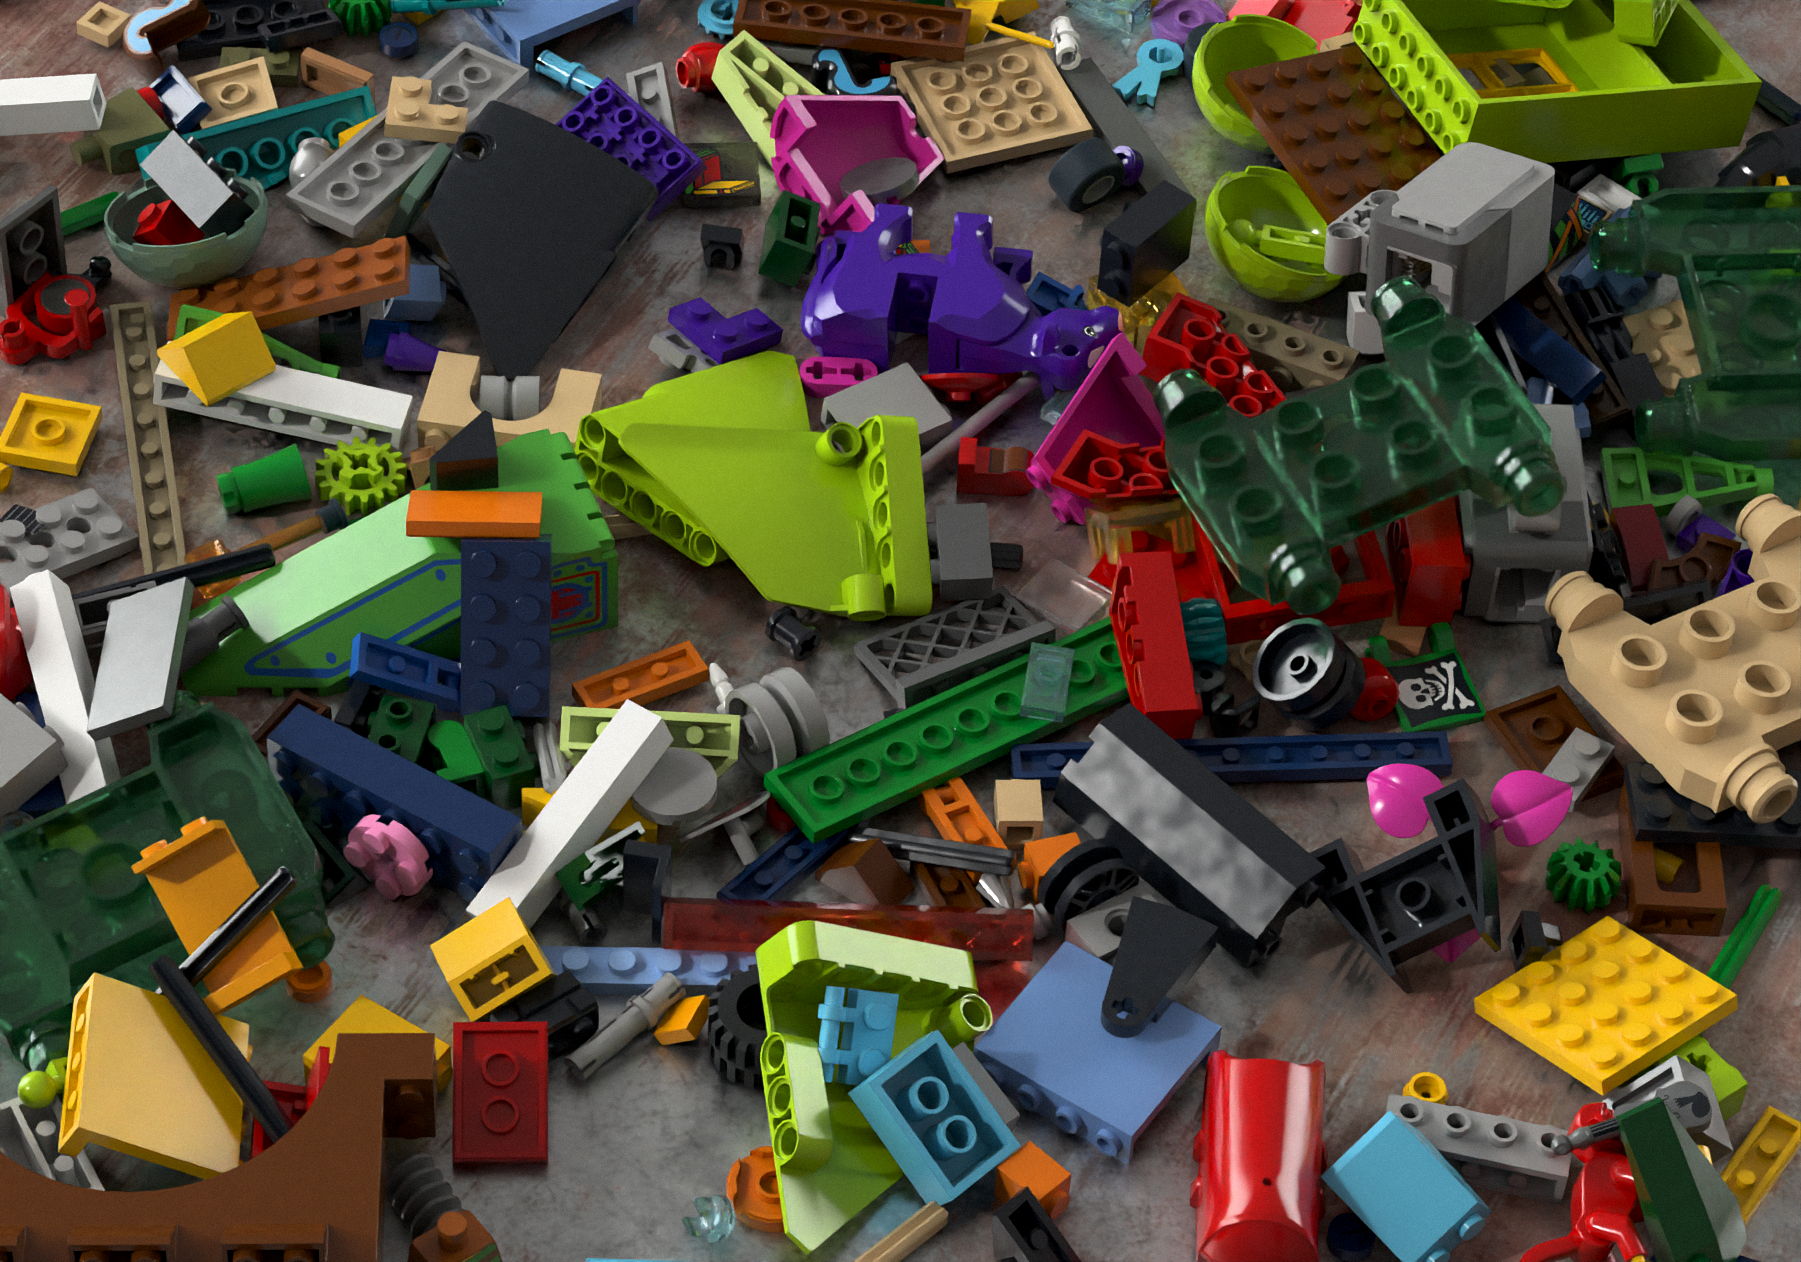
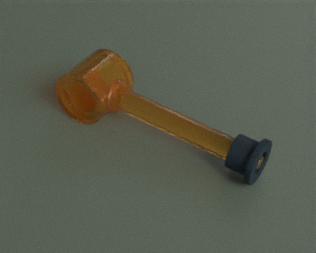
(325, 519)

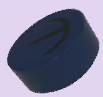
(398, 39)
(1350, 1238)

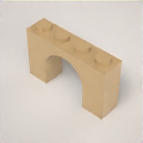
(455, 388)

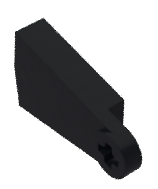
(1153, 964)

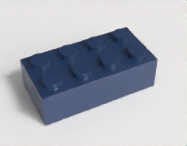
(506, 625)

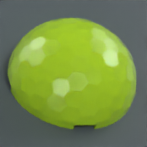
(1236, 46)
(1271, 199)

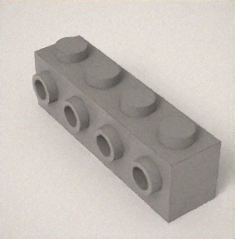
(1490, 1148)

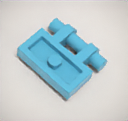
(866, 1033)

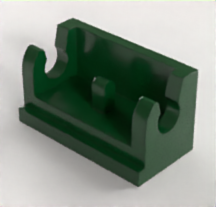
(597, 870)

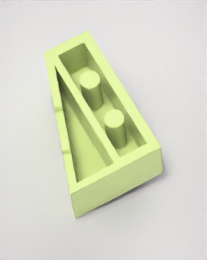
(755, 85)

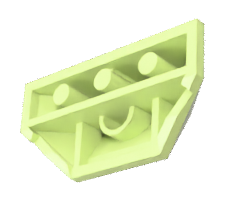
(705, 733)

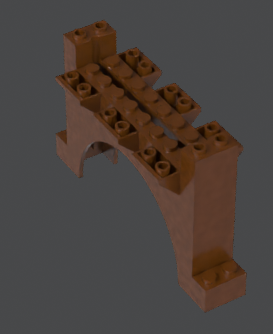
(297, 1201)

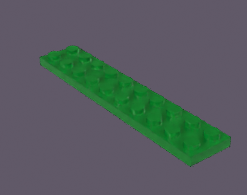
(939, 739)

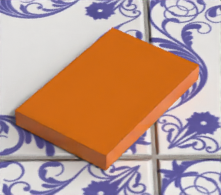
(474, 514)

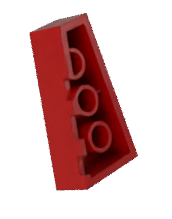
(1153, 642)

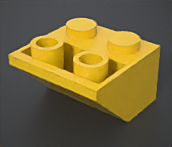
(492, 961)

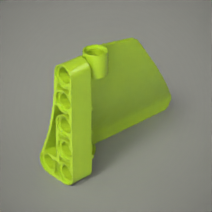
(800, 515)

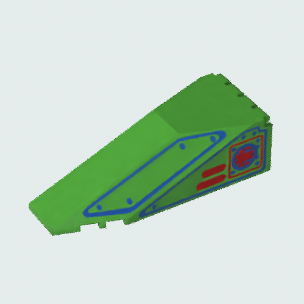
(407, 586)

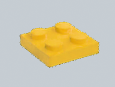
(49, 434)

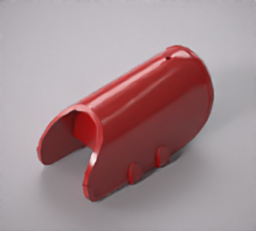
(1259, 1161)

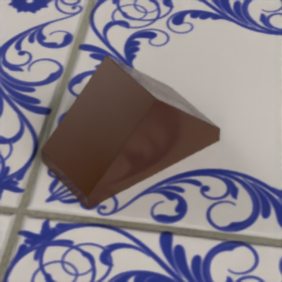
(866, 874)

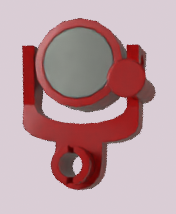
(66, 319)

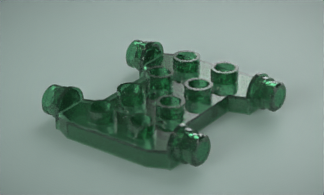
(1742, 301)
(1356, 451)
(81, 908)

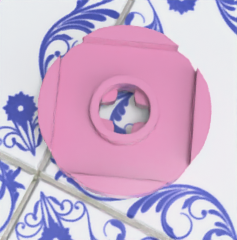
(388, 856)

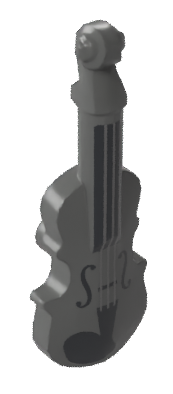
(1684, 1099)

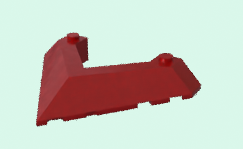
(1183, 338)

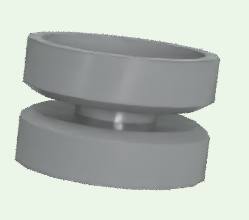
(777, 720)

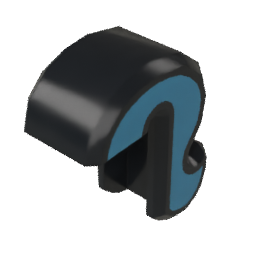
(835, 76)

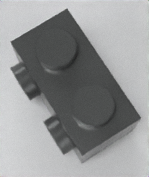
(962, 552)

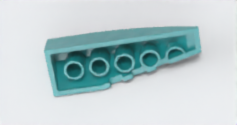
(268, 141)

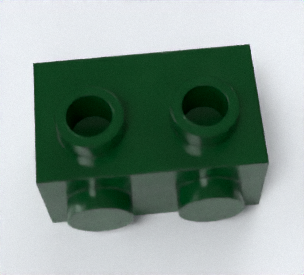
(790, 239)
(402, 727)
(503, 755)

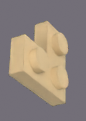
(414, 118)

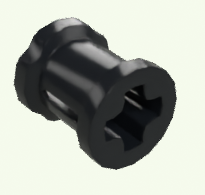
(793, 633)

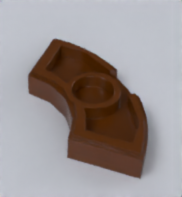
(1706, 560)

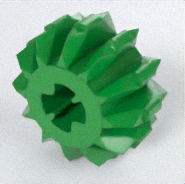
(362, 15)
(1583, 875)

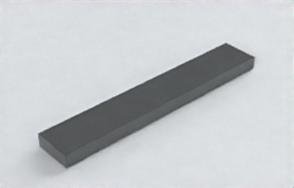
(1116, 123)

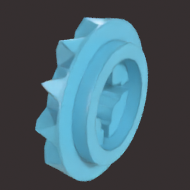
(713, 15)

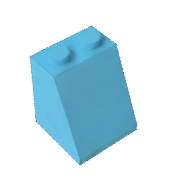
(1407, 1192)

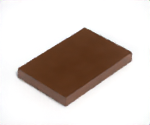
(1538, 727)

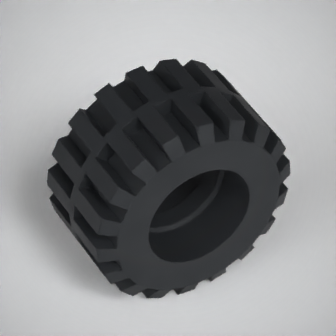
(730, 1037)

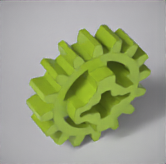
(361, 475)

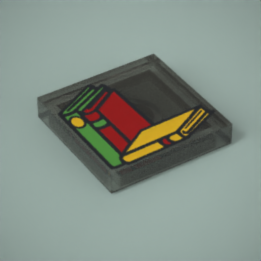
(730, 176)

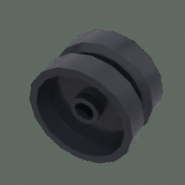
(1308, 674)

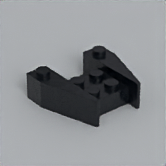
(1422, 893)

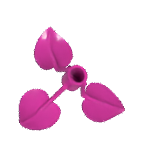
(1525, 801)

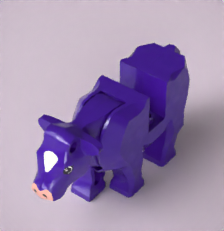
(962, 301)

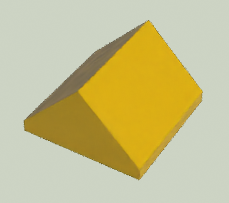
(220, 356)

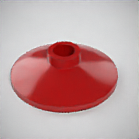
(959, 385)

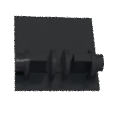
(1602, 566)

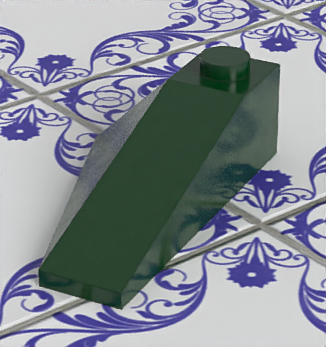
(1681, 1194)

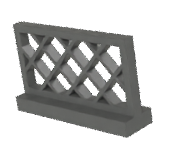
(962, 663)

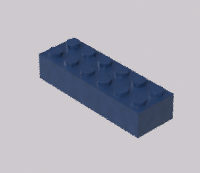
(346, 777)

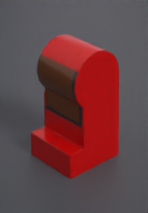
(993, 469)

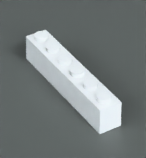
(300, 406)

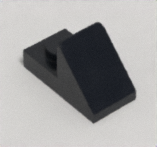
(1028, 1233)

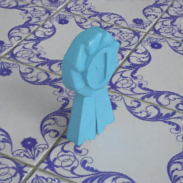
(1156, 61)

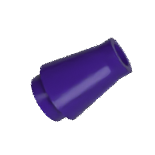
(410, 353)

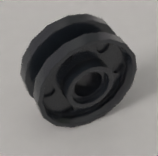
(1085, 879)

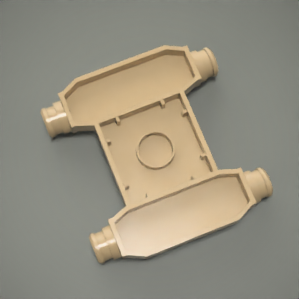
(1706, 687)

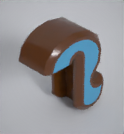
(159, 29)

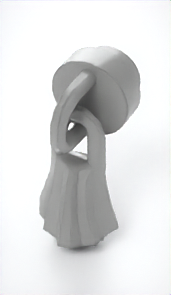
(999, 893)

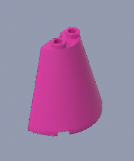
(832, 134)
(1107, 403)

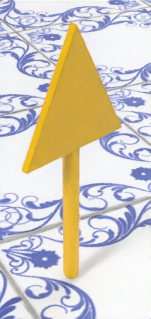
(981, 21)

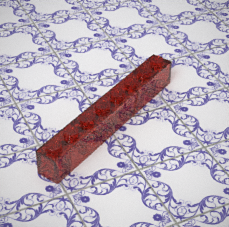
(747, 924)

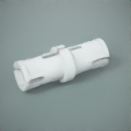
(1066, 43)

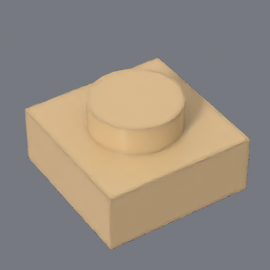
(103, 24)

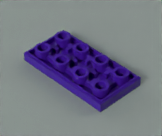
(636, 138)

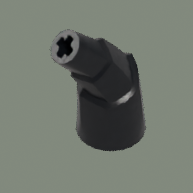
(1766, 158)

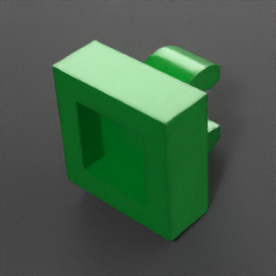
(1639, 170)

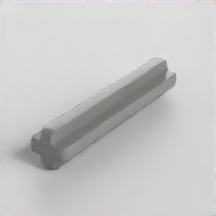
(549, 756)

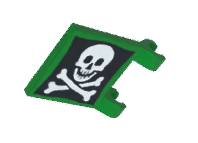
(1431, 686)

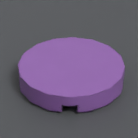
(1177, 18)

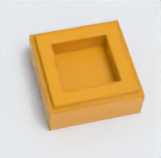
(683, 1020)

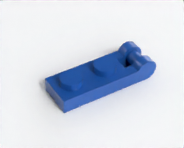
(406, 671)

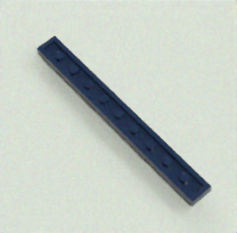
(1267, 757)

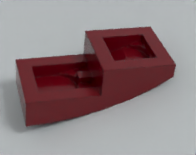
(1639, 540)

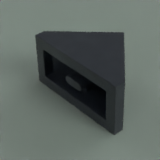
(467, 459)

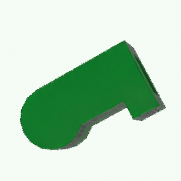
(455, 756)

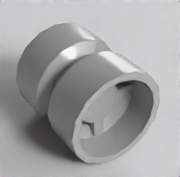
(510, 400)

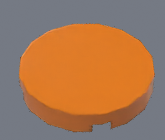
(755, 1191)

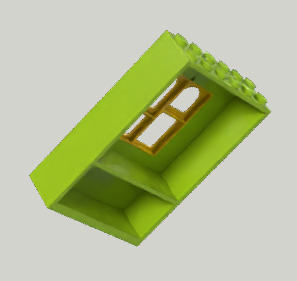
(1606, 92)

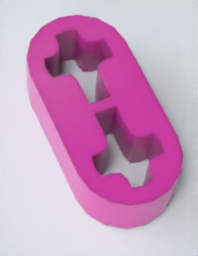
(836, 374)

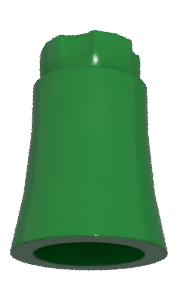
(265, 482)

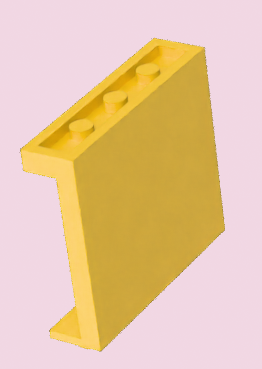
(148, 1083)

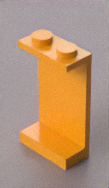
(200, 886)

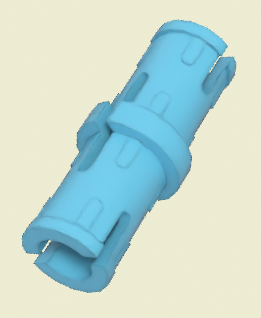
(570, 75)

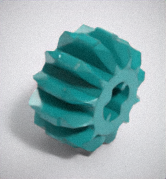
(1204, 630)

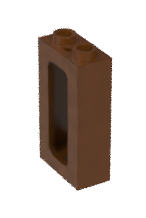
(1663, 911)

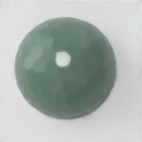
(190, 263)

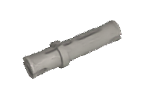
(638, 1015)

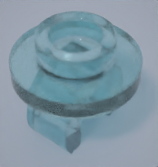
(714, 1221)

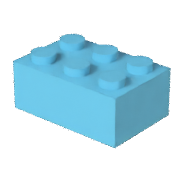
(934, 1119)

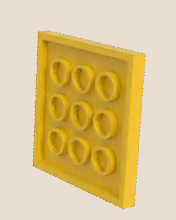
(1605, 1005)

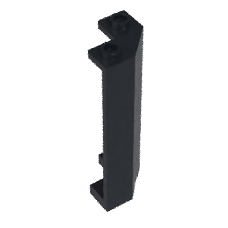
(1189, 834)

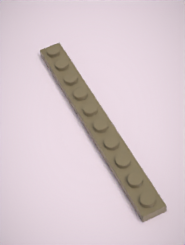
(147, 438)

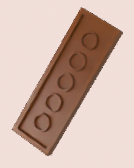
(307, 287)

